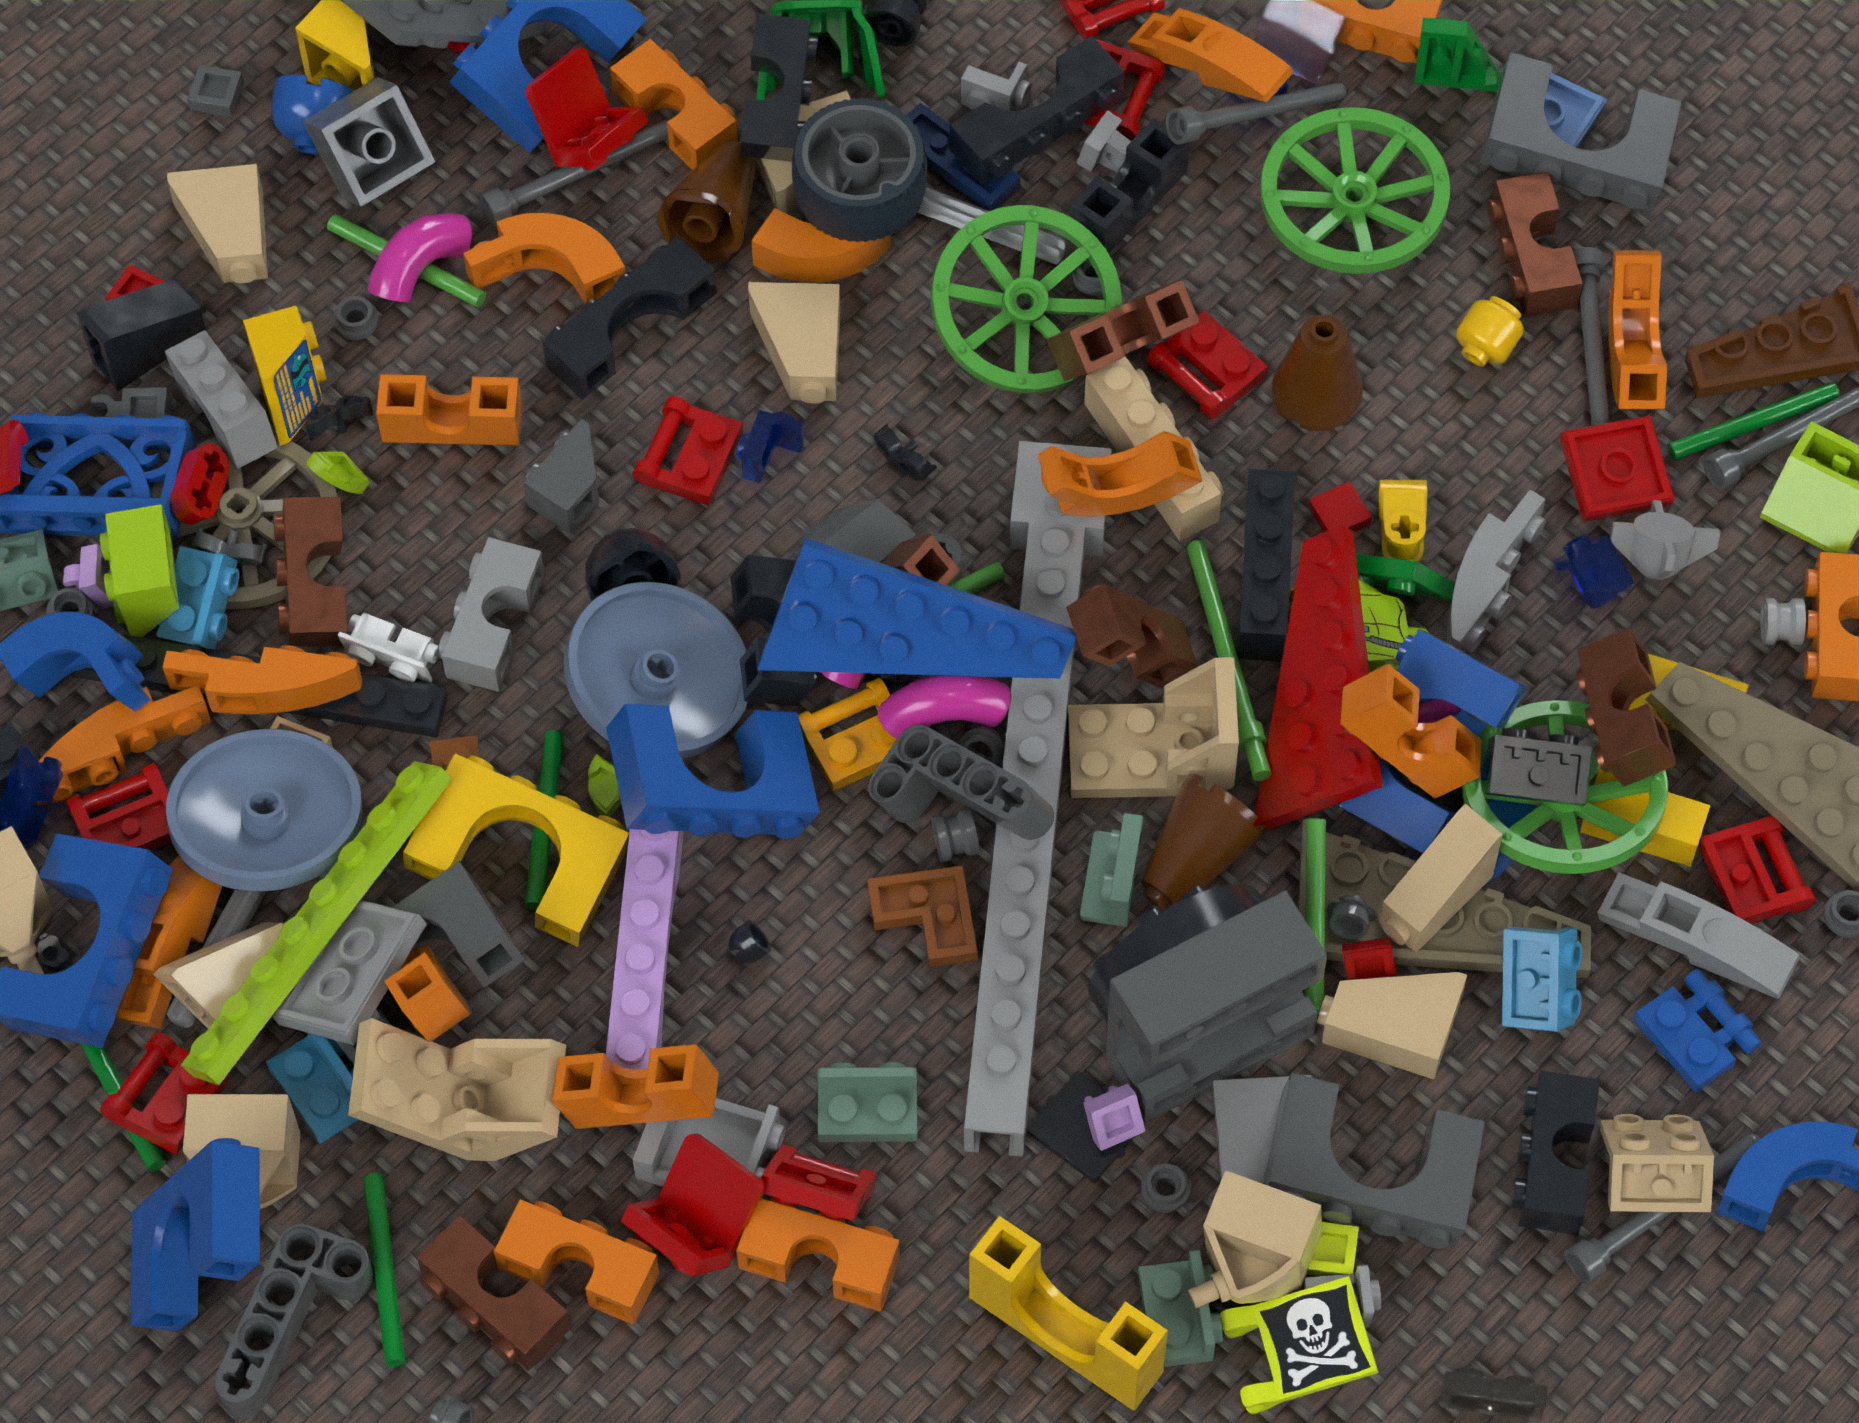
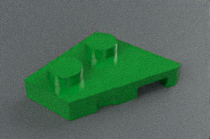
(1453, 57)
(1403, 577)

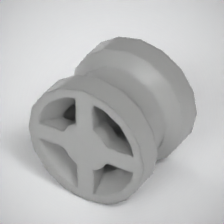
(1783, 621)

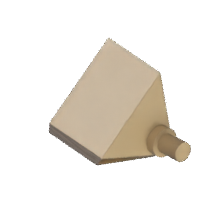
(22, 904)
(255, 1121)
(1257, 1242)

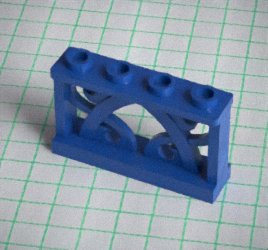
(75, 440)

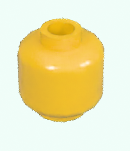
(1489, 331)

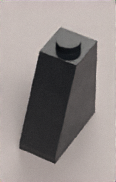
(136, 329)

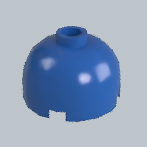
(297, 101)

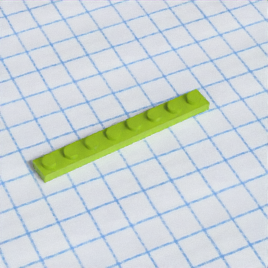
(315, 923)

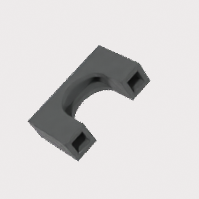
(1525, 144)
(459, 918)
(1427, 1208)

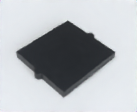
(1067, 1133)

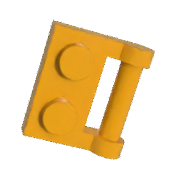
(854, 751)

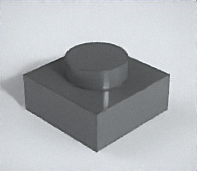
(215, 90)

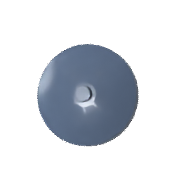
(657, 649)
(263, 809)

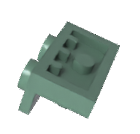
(25, 570)
(1112, 873)
(867, 1103)
(1167, 1302)

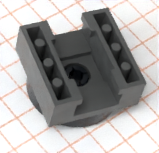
(1206, 992)

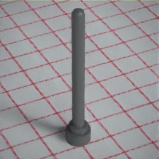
(1187, 123)
(504, 203)
(1591, 268)
(1726, 467)
(1590, 1257)

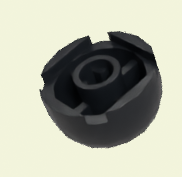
(629, 558)

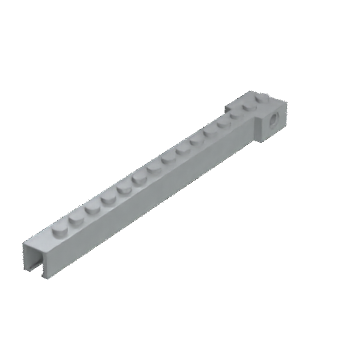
(1020, 866)

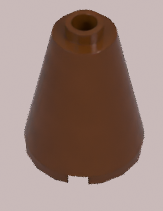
(711, 204)
(1318, 376)
(1197, 841)

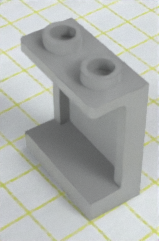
(735, 1129)

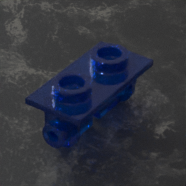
(29, 783)

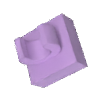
(89, 575)
(1114, 1116)

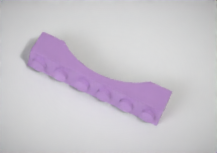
(643, 947)

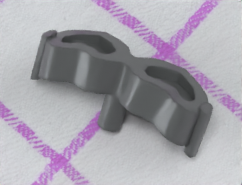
(242, 552)

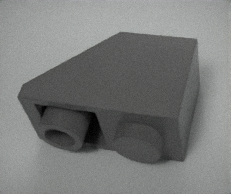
(565, 482)

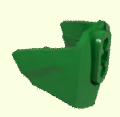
(836, 21)

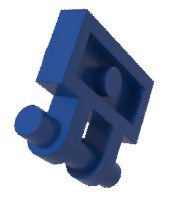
(1687, 1040)

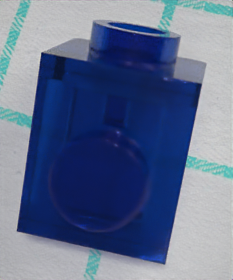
(766, 433)
(1595, 568)

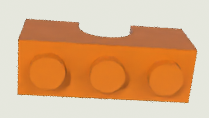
(1386, 31)
(657, 81)
(418, 414)
(1835, 652)
(1384, 716)
(601, 1094)
(783, 1234)
(542, 1239)

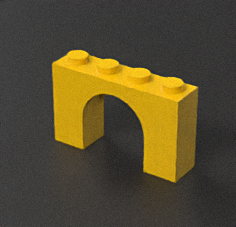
(480, 797)
(1682, 818)
(1010, 1283)

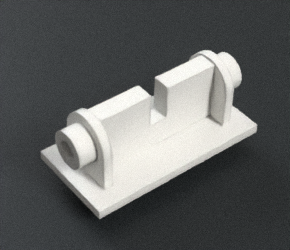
(372, 644)

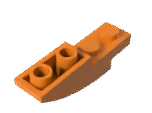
(1214, 51)
(281, 682)
(96, 746)
(180, 918)

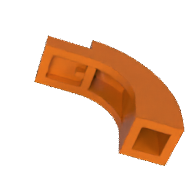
(549, 244)
(807, 255)
(1633, 331)
(1120, 480)
(427, 994)

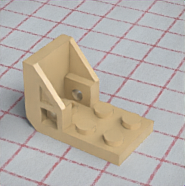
(1157, 745)
(463, 1100)

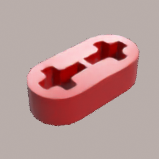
(193, 479)

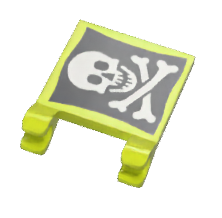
(1309, 1340)

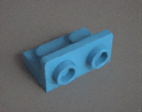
(203, 591)
(1540, 978)
(316, 1084)

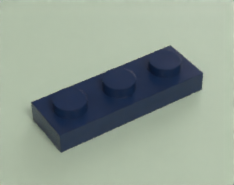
(942, 161)

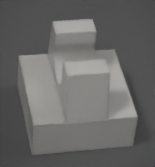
(1104, 145)

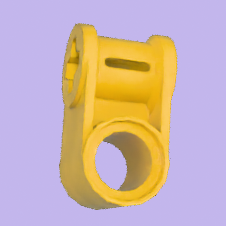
(1403, 518)

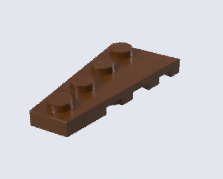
(1796, 346)

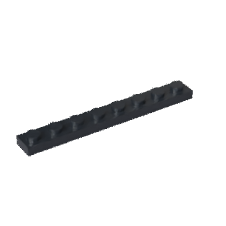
(378, 703)

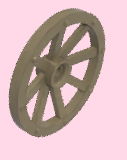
(253, 518)

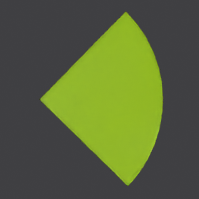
(339, 471)
(603, 786)

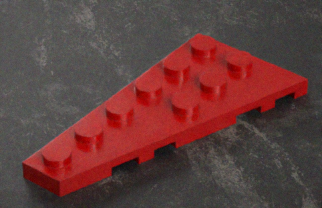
(1325, 648)

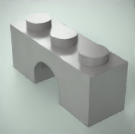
(220, 393)
(500, 579)

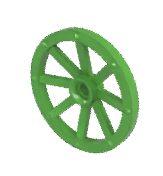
(1357, 186)
(1022, 289)
(1574, 858)

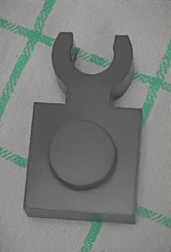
(137, 402)

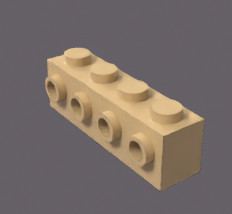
(1131, 415)

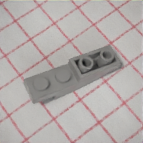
(1486, 571)
(1701, 931)

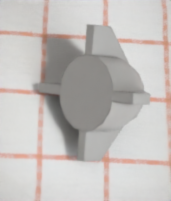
(1662, 542)

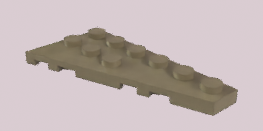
(1778, 759)
(1465, 942)

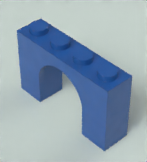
(495, 75)
(1445, 675)
(665, 796)
(84, 999)
(195, 1227)

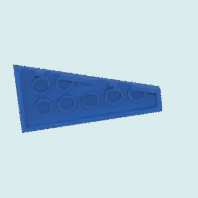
(880, 620)

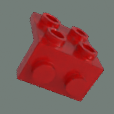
(577, 115)
(698, 1209)

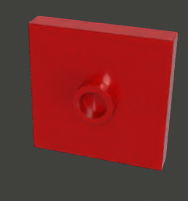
(1616, 468)

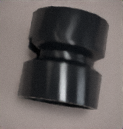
(895, 20)

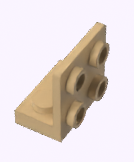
(1658, 1164)

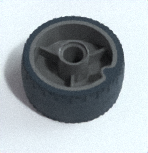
(859, 169)

